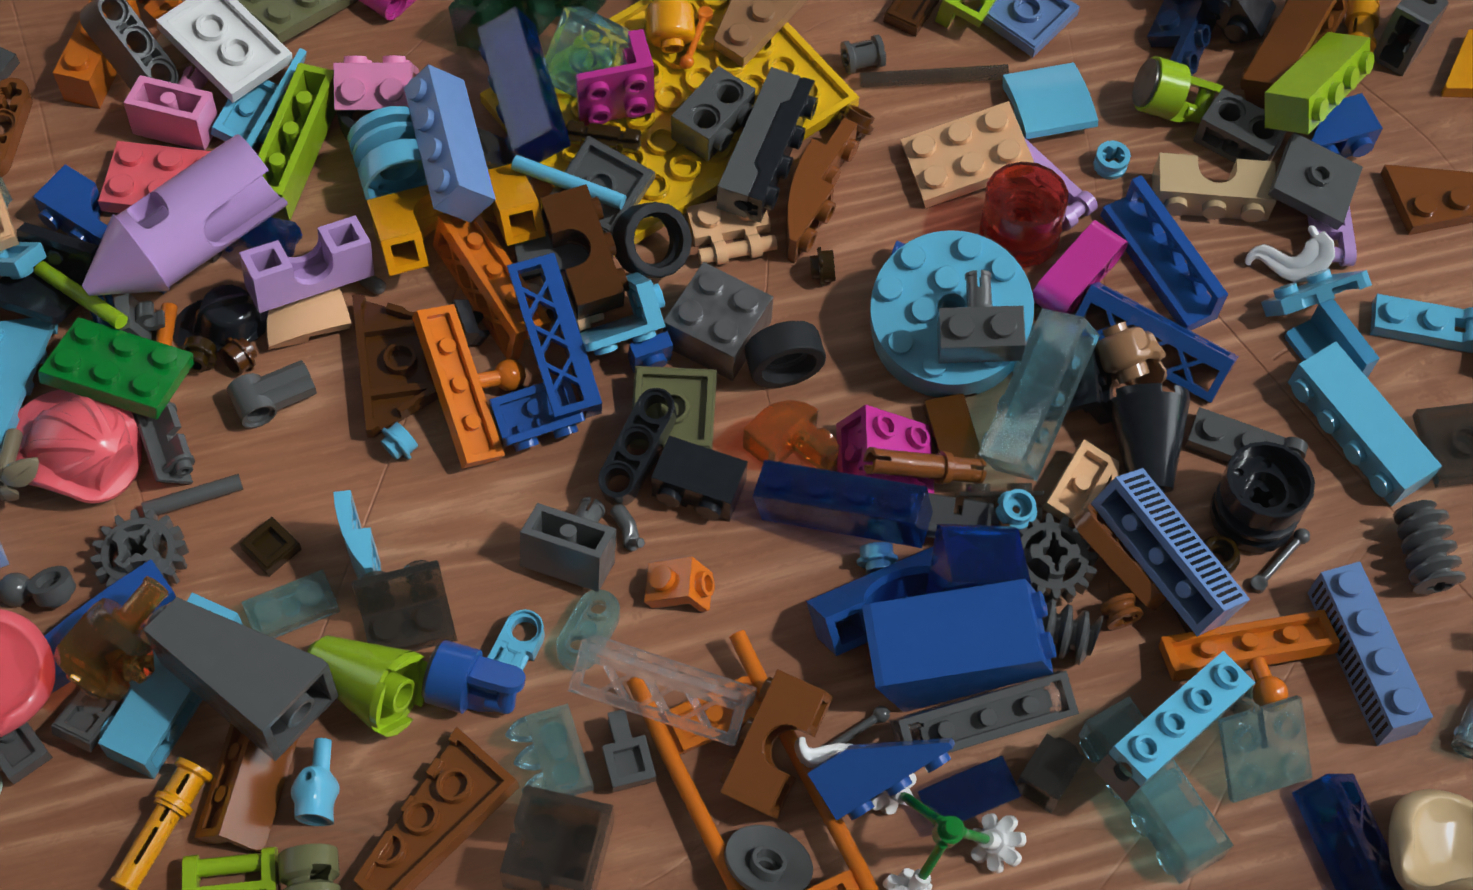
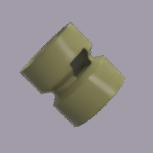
(309, 867)

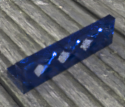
(1346, 833)

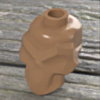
(1131, 355)

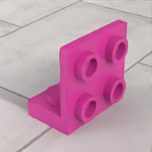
(621, 89)
(882, 430)

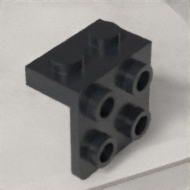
(35, 296)

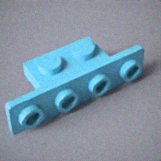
(255, 111)

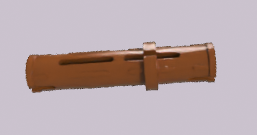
(941, 466)

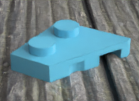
(1320, 288)

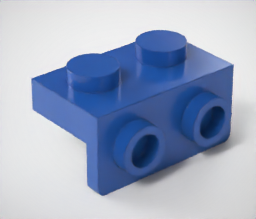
(528, 414)

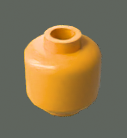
(670, 24)

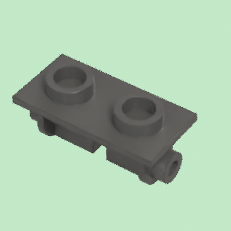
(166, 449)
(972, 513)

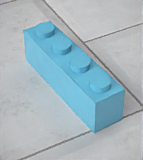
(1363, 424)
(154, 713)

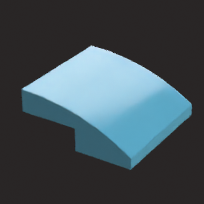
(1050, 100)
(358, 540)

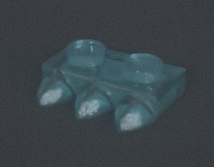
(554, 751)

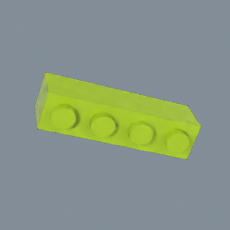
(1317, 82)
(298, 133)

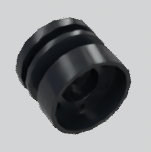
(1262, 496)

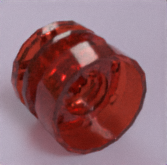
(1025, 211)

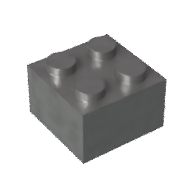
(717, 320)

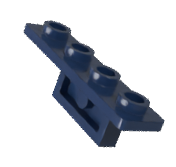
(1184, 26)

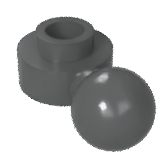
(47, 588)

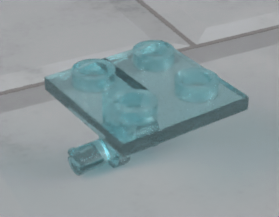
(1264, 746)

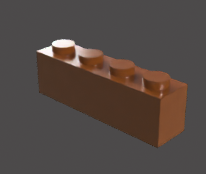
(1289, 38)

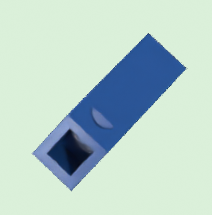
(866, 770)

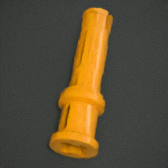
(178, 805)

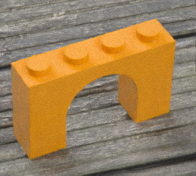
(408, 216)

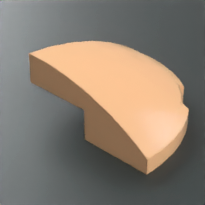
(306, 318)

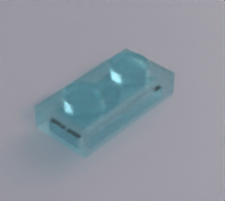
(291, 605)

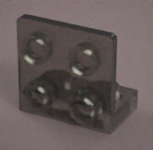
(405, 606)

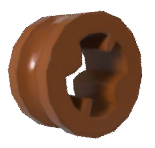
(1121, 611)

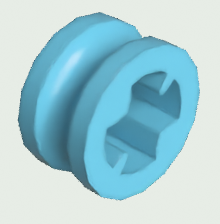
(1111, 169)

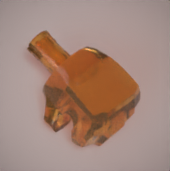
(110, 644)

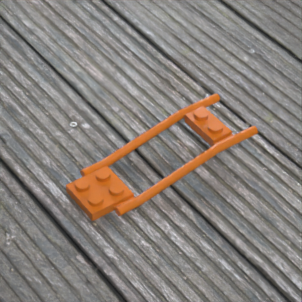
(675, 741)

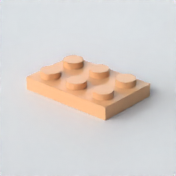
(964, 153)

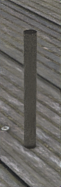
(933, 76)

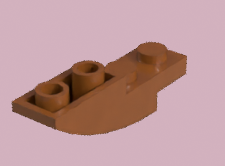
(814, 185)

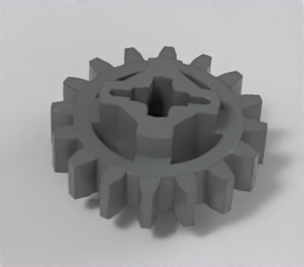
(137, 543)
(1063, 548)

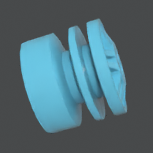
(386, 152)

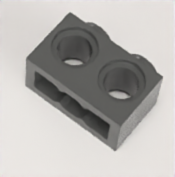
(718, 105)
(1237, 130)

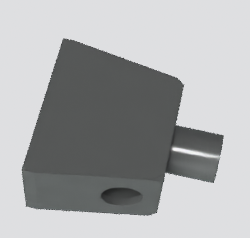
(1413, 18)

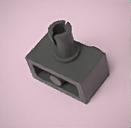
(980, 329)
(569, 544)

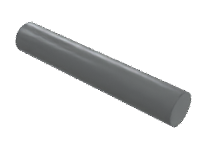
(193, 495)

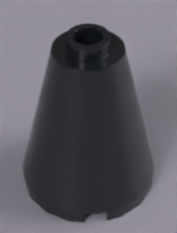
(1150, 429)

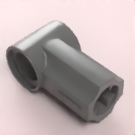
(259, 397)

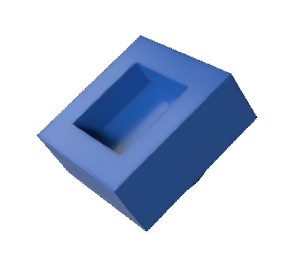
(651, 352)

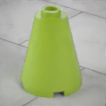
(374, 680)

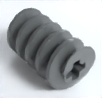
(1425, 547)
(1072, 633)

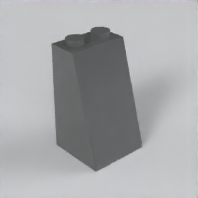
(244, 675)

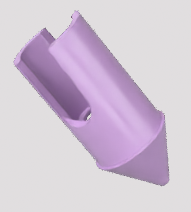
(184, 222)

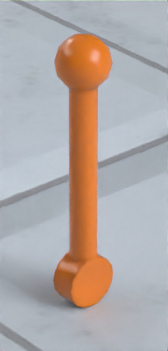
(705, 15)

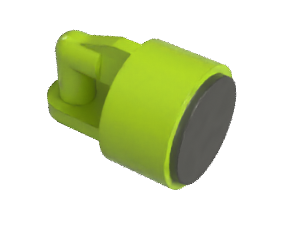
(1163, 90)

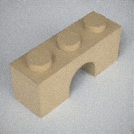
(1187, 192)

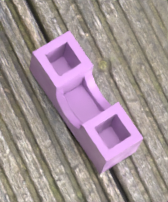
(336, 260)

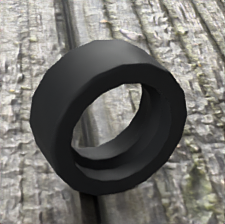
(678, 232)
(785, 354)

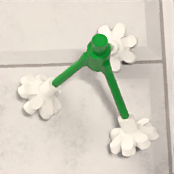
(994, 841)

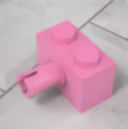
(173, 111)

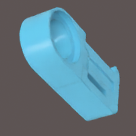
(517, 652)

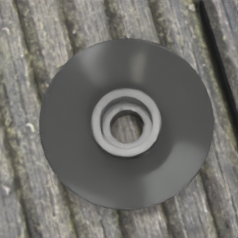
(768, 859)

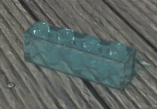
(1039, 394)
(1166, 807)

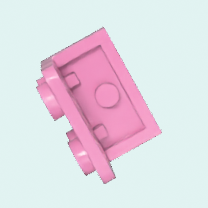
(369, 85)

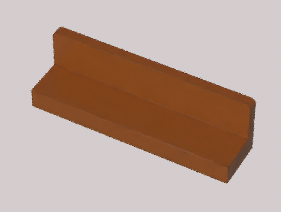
(243, 794)

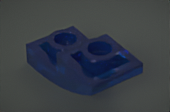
(972, 791)

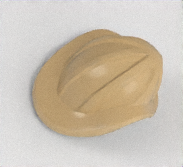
(1432, 841)

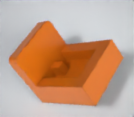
(679, 583)

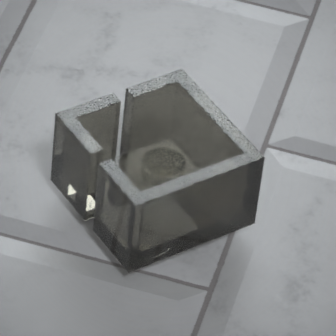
(562, 842)

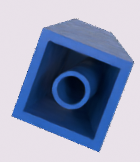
(957, 642)

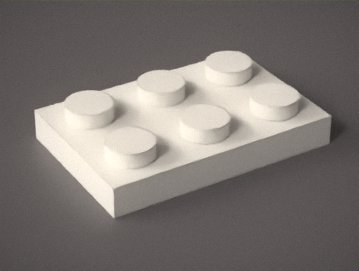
(225, 44)

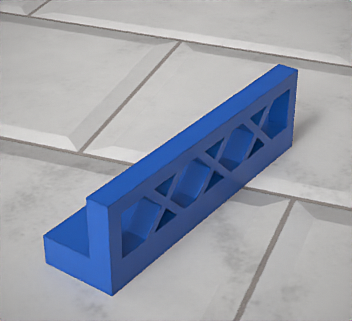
(1163, 255)
(569, 332)
(1168, 333)

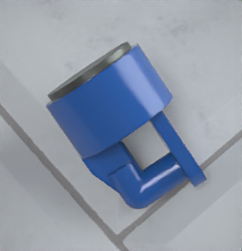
(464, 680)

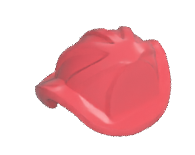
(81, 446)
(25, 671)

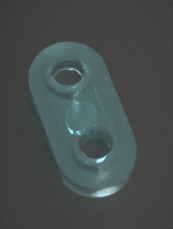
(585, 623)

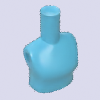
(316, 788)

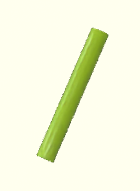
(78, 294)

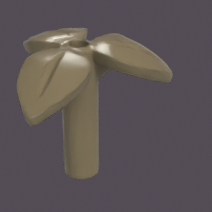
(14, 472)

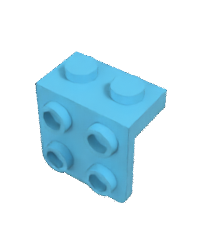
(645, 303)

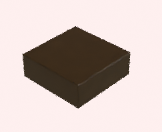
(270, 546)

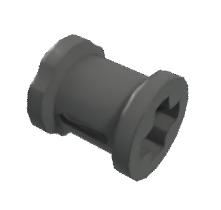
(863, 54)

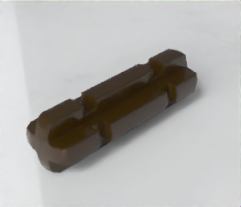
(609, 135)

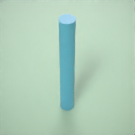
(567, 181)

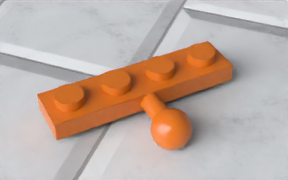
(461, 386)
(1253, 647)

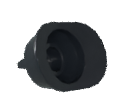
(220, 315)

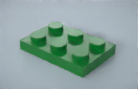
(116, 368)

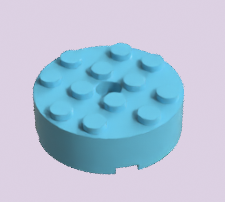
(931, 276)

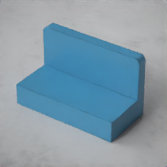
(1328, 326)

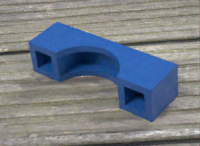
(72, 205)
(839, 613)

